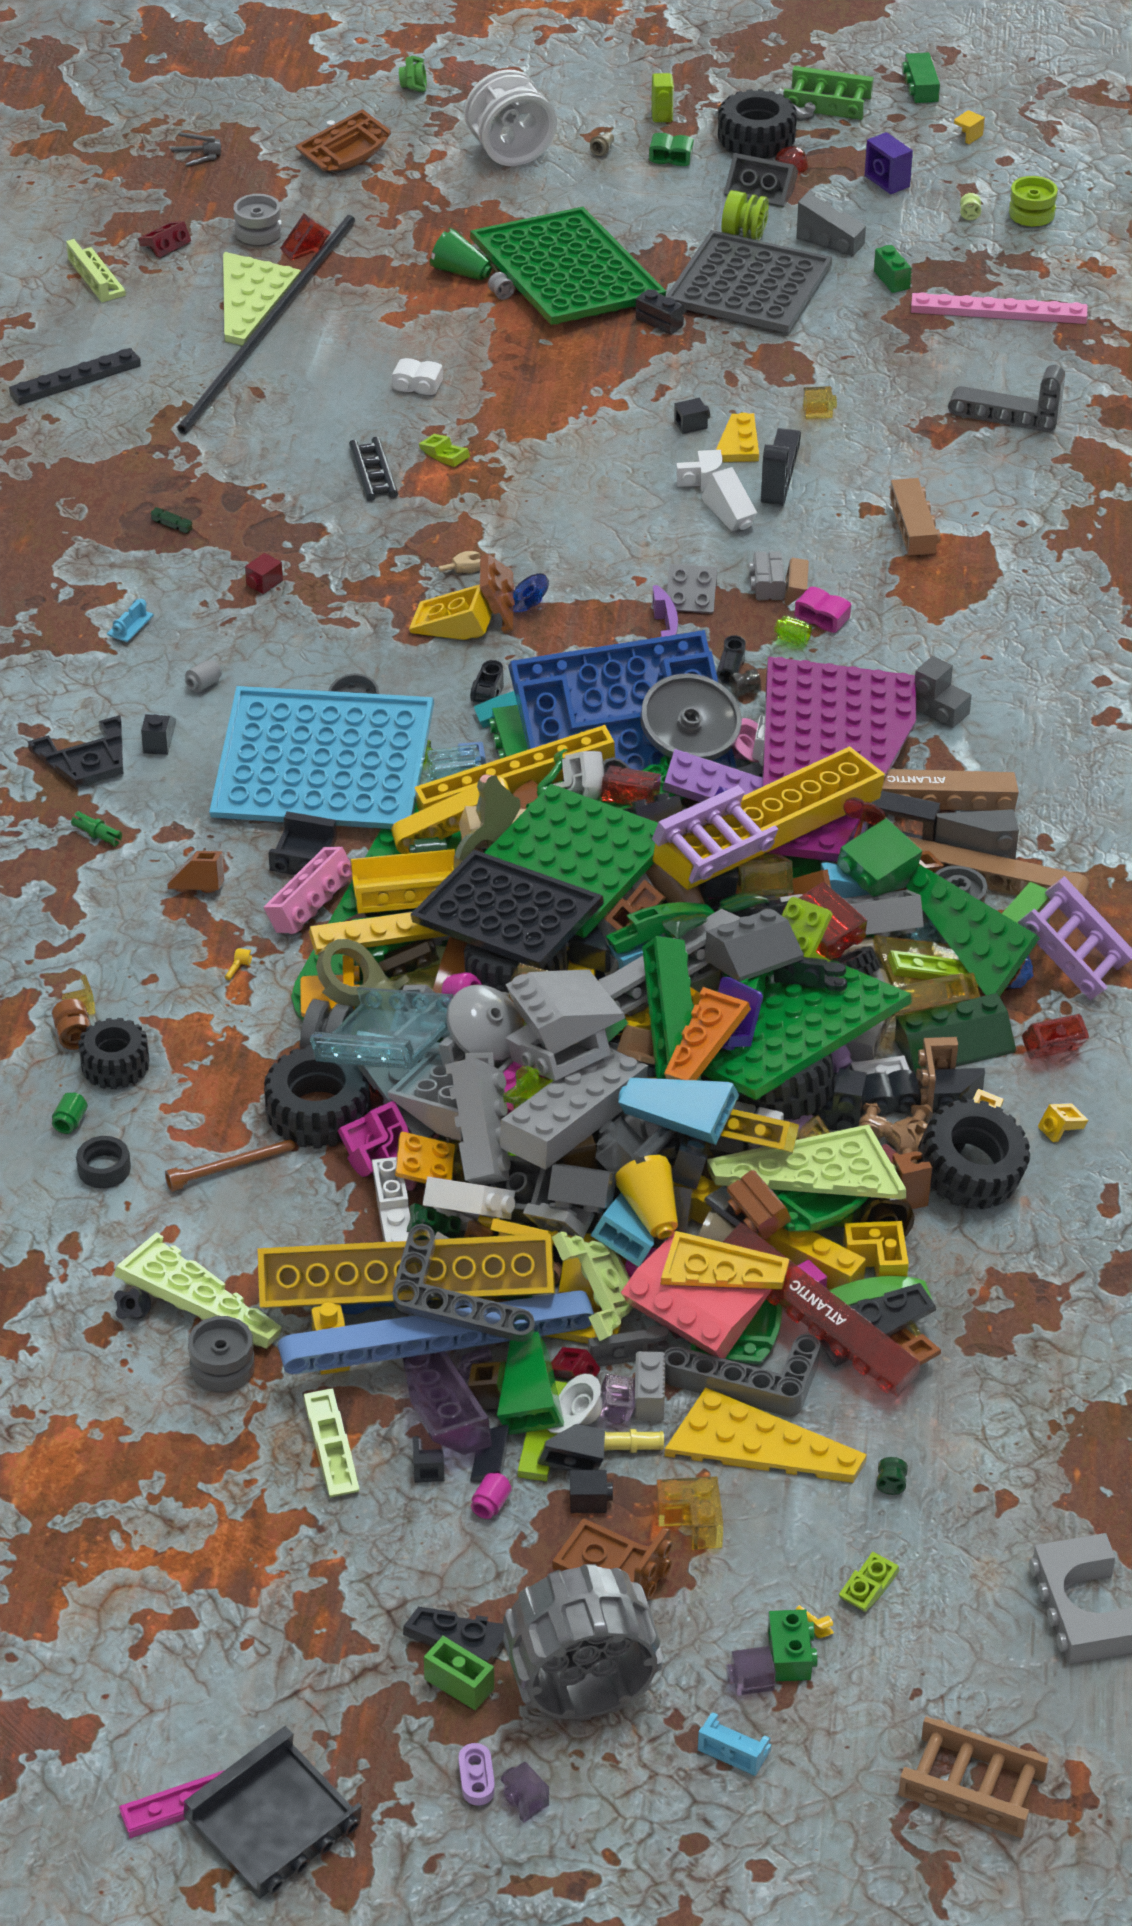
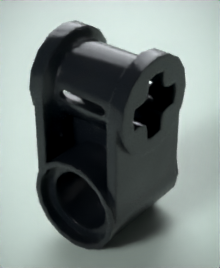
(488, 681)

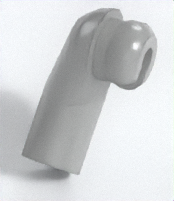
(805, 112)

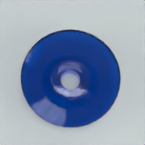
(530, 592)

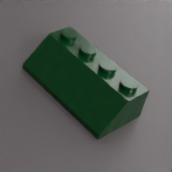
(978, 1024)

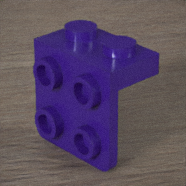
(745, 1031)

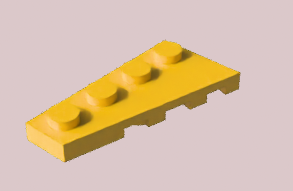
(719, 1264)

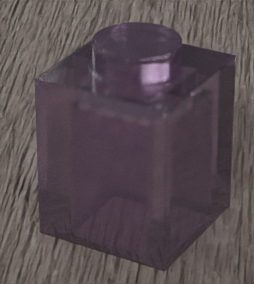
(751, 1671)

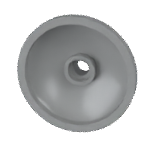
(472, 1022)

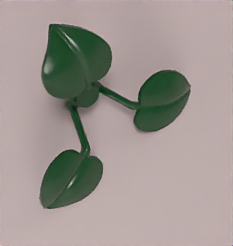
(681, 924)

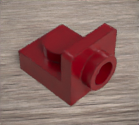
(574, 1362)

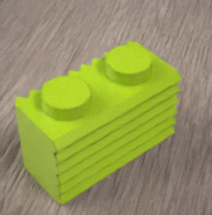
(662, 97)

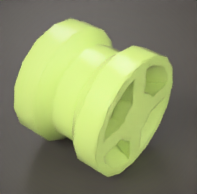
(970, 212)

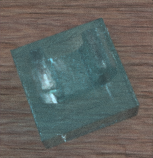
(926, 933)

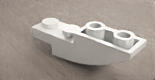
(391, 1200)

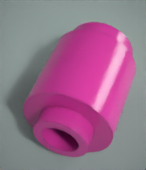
(490, 1495)

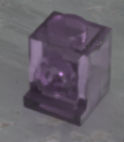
(617, 1403)
(525, 1790)

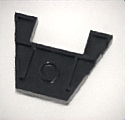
(86, 761)

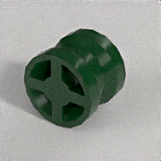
(892, 1475)

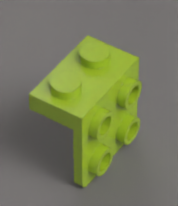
(808, 924)

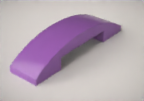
(664, 609)

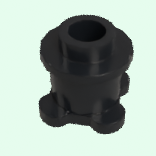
(133, 1303)

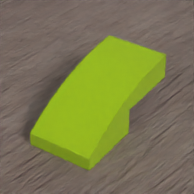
(441, 449)

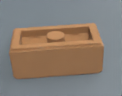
(796, 579)

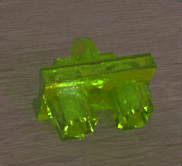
(526, 1086)

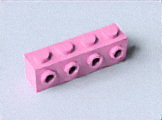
(309, 890)

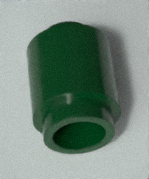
(427, 845)

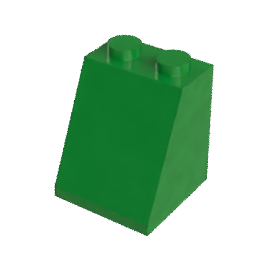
(880, 859)

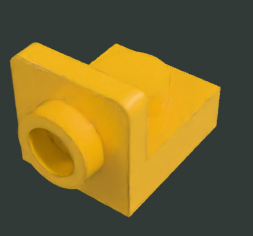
(1061, 1118)

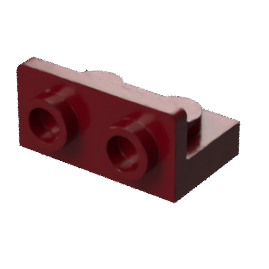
(166, 238)

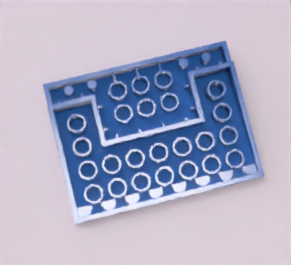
(605, 687)

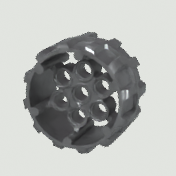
(582, 1642)

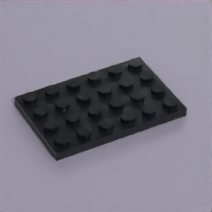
(507, 909)

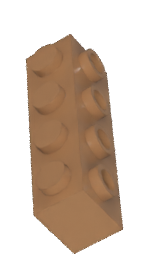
(914, 516)

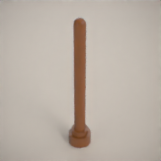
(177, 1178)

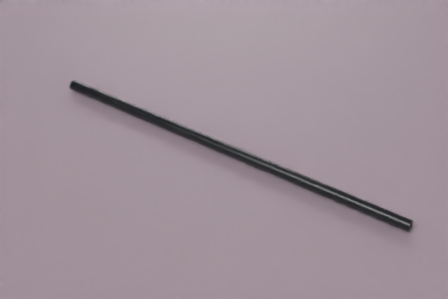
(265, 325)

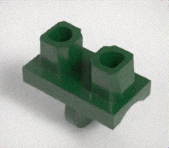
(439, 1222)

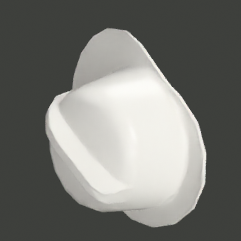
(580, 1402)

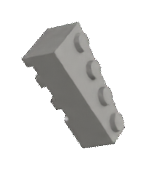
(480, 1109)

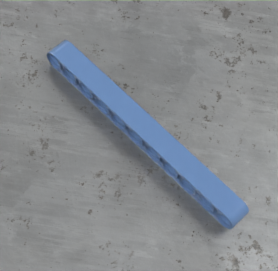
(420, 1336)

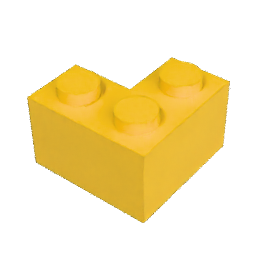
(880, 1244)

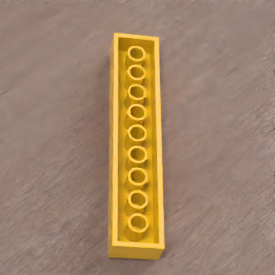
(790, 803)
(369, 1270)

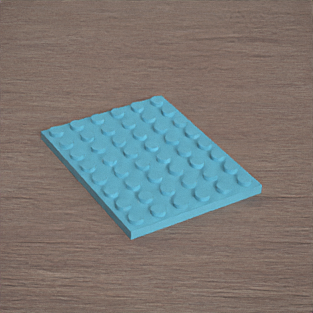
(322, 756)

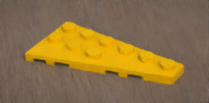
(757, 1440)

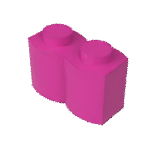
(823, 609)

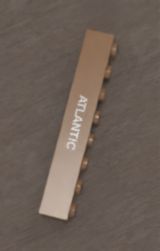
(956, 788)

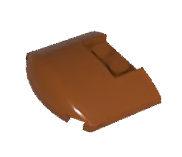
(345, 142)

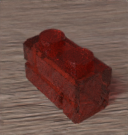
(629, 785)
(1055, 1036)

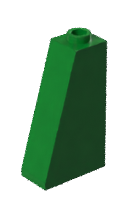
(529, 1389)

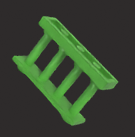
(830, 82)

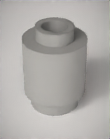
(202, 675)

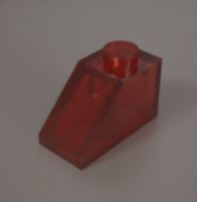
(305, 238)

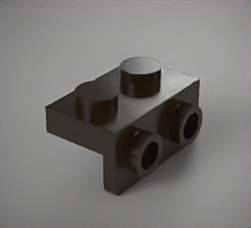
(409, 958)

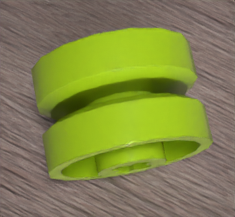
(1033, 201)

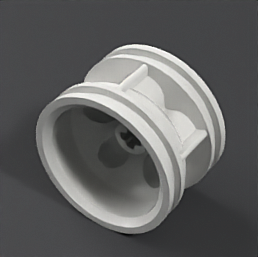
(498, 103)

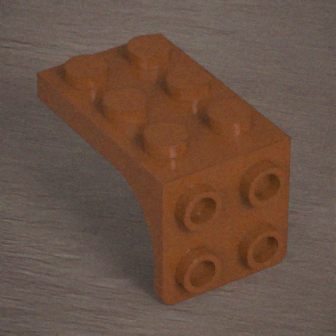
(609, 1550)

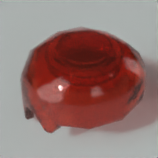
(795, 156)

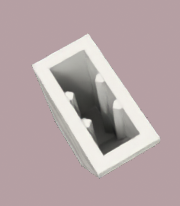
(729, 500)

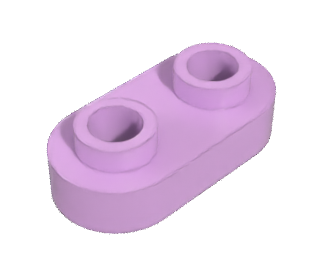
(476, 1776)

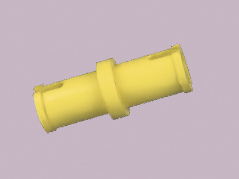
(634, 1440)

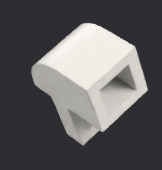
(699, 472)

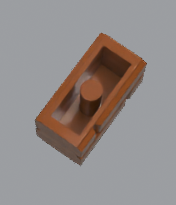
(758, 1204)

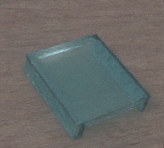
(386, 1029)

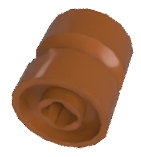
(70, 1021)

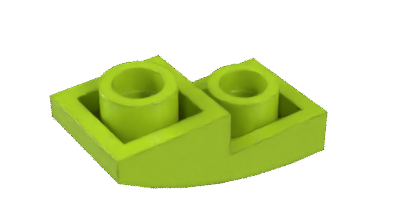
(870, 1582)

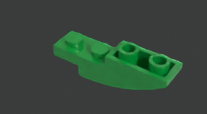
(648, 923)

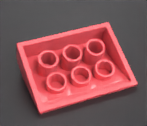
(700, 1314)

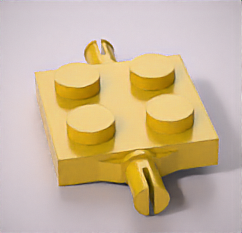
(510, 1229)

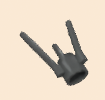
(210, 148)

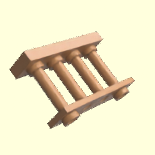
(964, 1802)

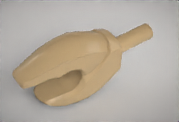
(463, 562)

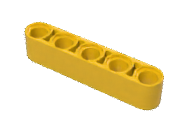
(437, 820)

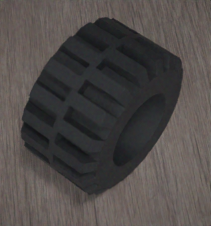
(114, 1053)

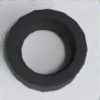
(108, 1176)

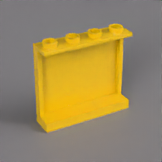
(399, 879)

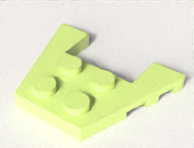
(606, 1276)

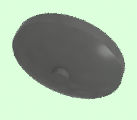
(691, 716)

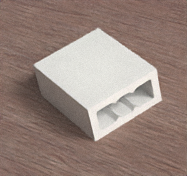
(469, 1197)

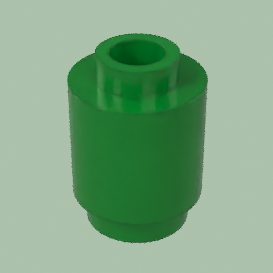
(69, 1112)

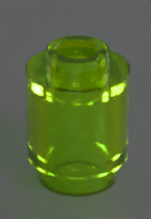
(793, 630)

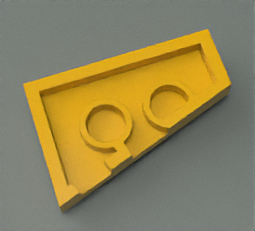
(739, 439)

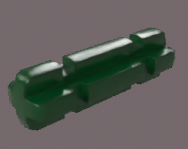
(171, 520)

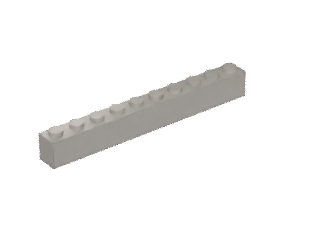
(628, 984)

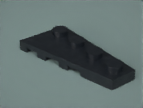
(890, 1313)

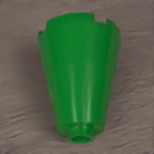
(459, 257)

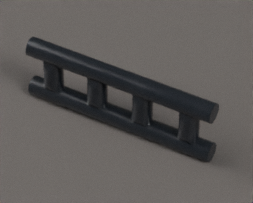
(366, 477)

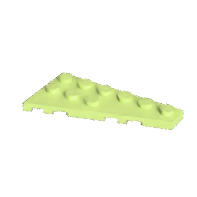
(191, 1287)

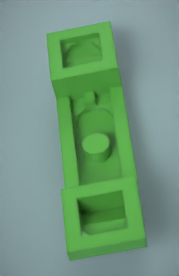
(874, 1288)

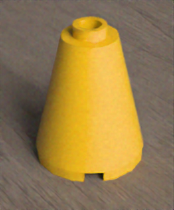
(650, 1194)

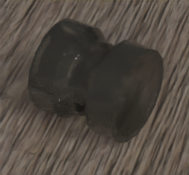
(745, 683)

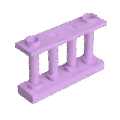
(711, 812)
(1093, 927)

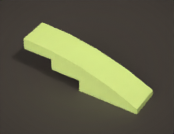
(331, 1443)

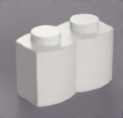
(417, 376)

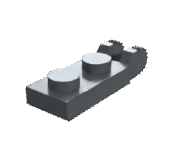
(624, 1346)

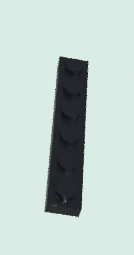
(74, 376)

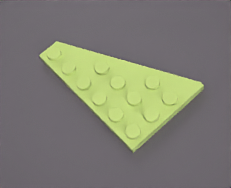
(250, 293)
(826, 1163)

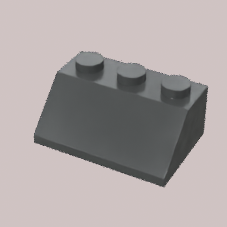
(762, 178)
(752, 945)

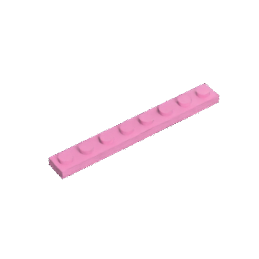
(999, 308)

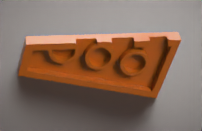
(708, 1030)

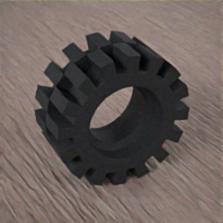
(861, 959)

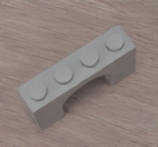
(1080, 1632)

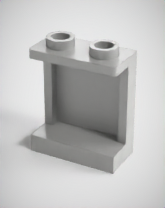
(567, 1060)

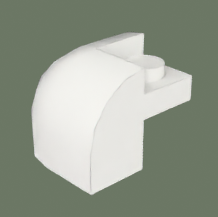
(583, 773)

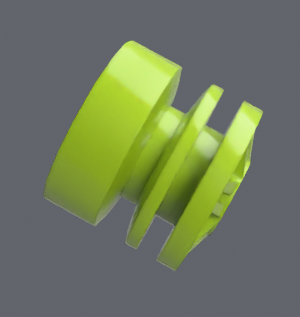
(745, 215)

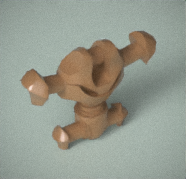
(903, 1134)

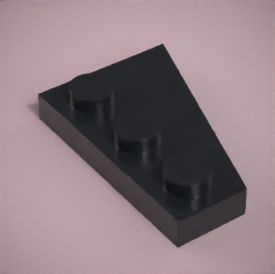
(474, 1635)

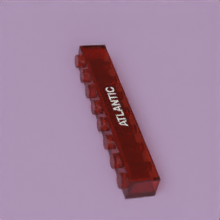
(835, 1322)

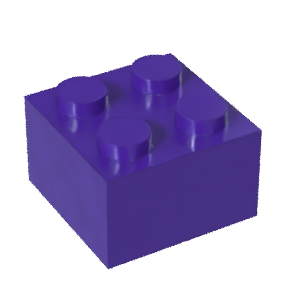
(888, 163)

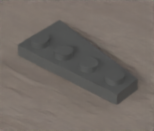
(385, 1079)

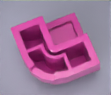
(373, 1137)

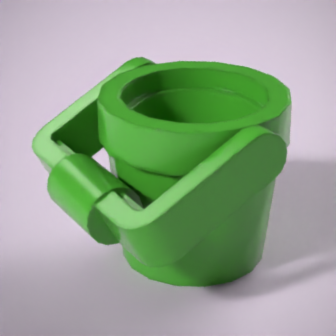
(413, 75)

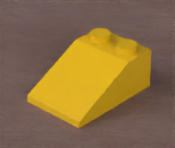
(453, 615)

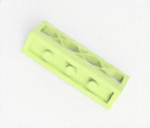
(92, 276)

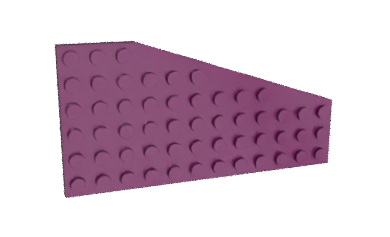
(821, 711)

